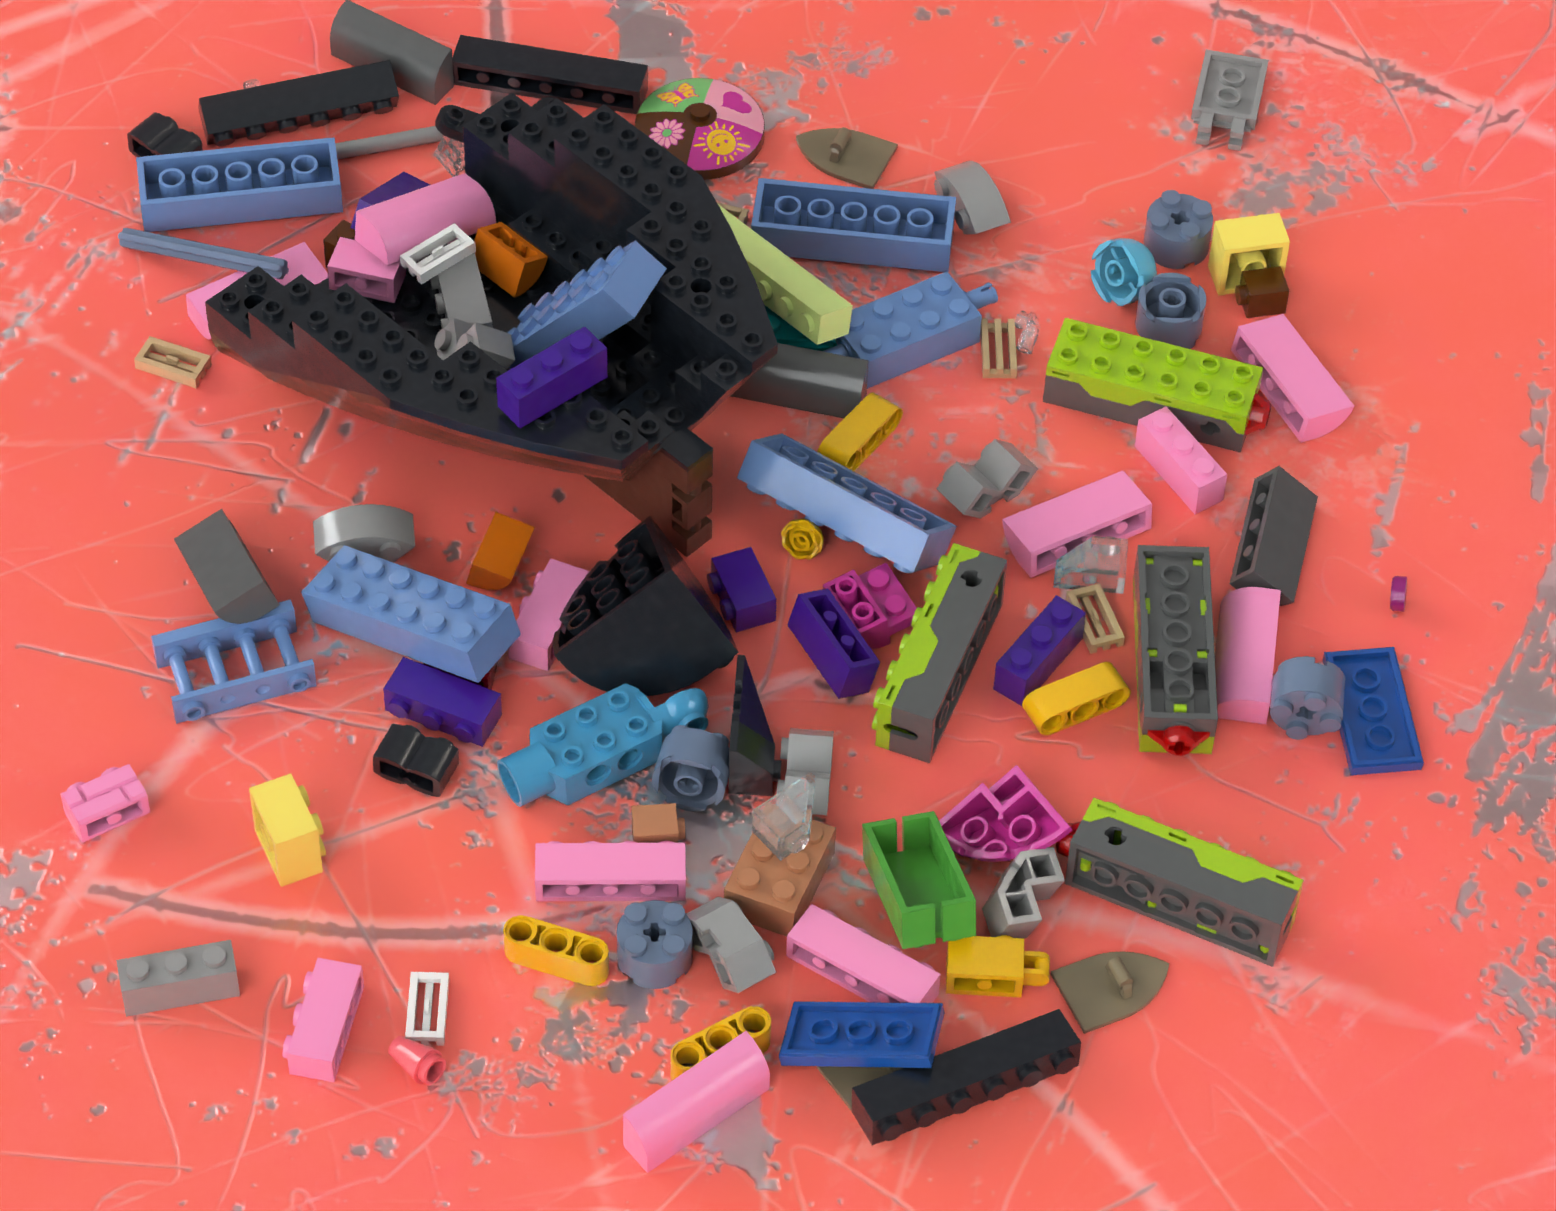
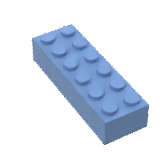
(239, 184)
(855, 224)
(595, 298)
(846, 503)
(411, 613)

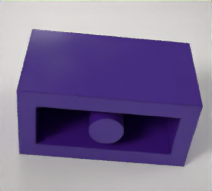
(742, 589)

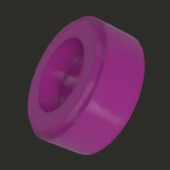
(1398, 593)

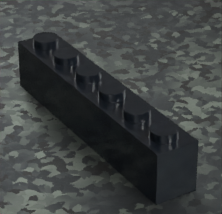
(549, 73)
(298, 102)
(966, 1077)

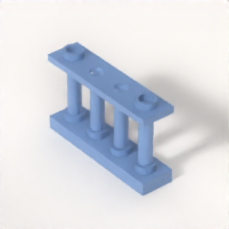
(216, 636)

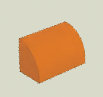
(508, 258)
(499, 553)

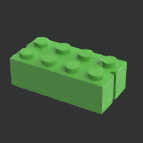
(921, 884)

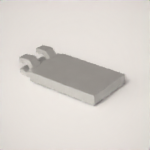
(1228, 95)

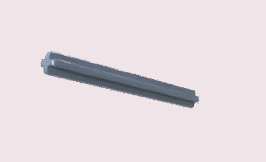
(201, 252)

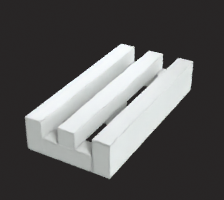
(441, 257)
(427, 1035)

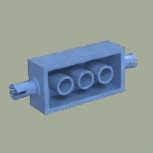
(914, 326)

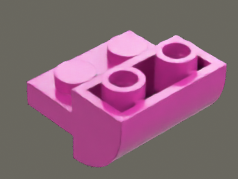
(874, 603)

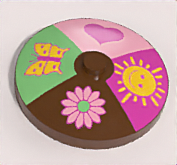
(704, 124)

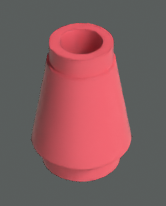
(418, 1060)

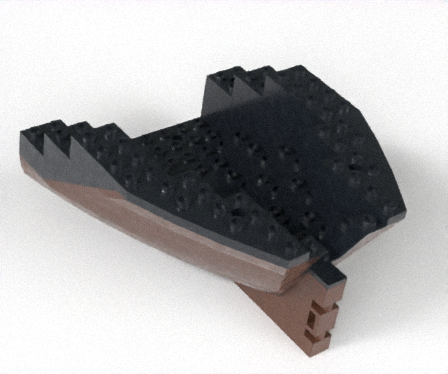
(576, 196)

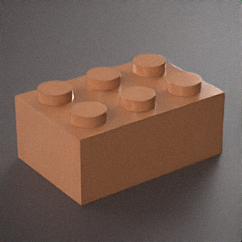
(777, 891)

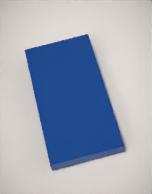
(1376, 713)
(862, 1034)

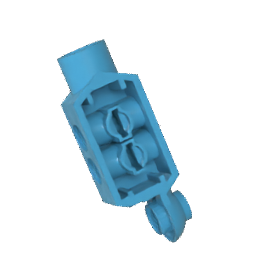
(597, 744)

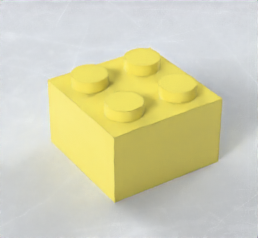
(1246, 246)
(287, 829)

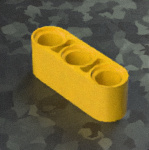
(861, 431)
(1076, 698)
(543, 938)
(703, 1043)

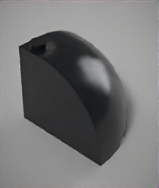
(642, 620)

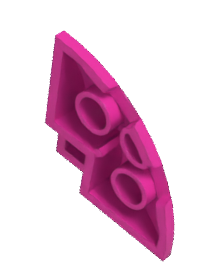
(1003, 820)

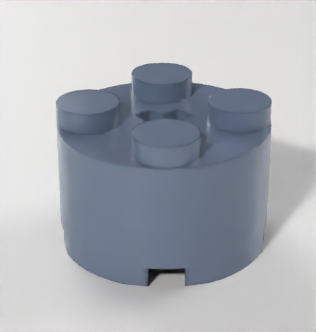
(1178, 229)
(1171, 310)
(1307, 697)
(692, 768)
(654, 943)

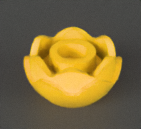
(793, 539)

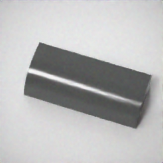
(416, 61)
(809, 381)
(1274, 534)
(226, 570)

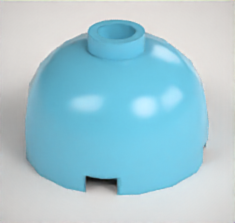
(1122, 269)

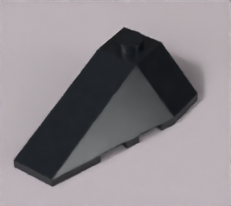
(751, 742)

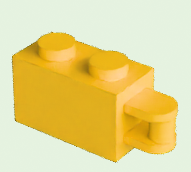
(993, 966)

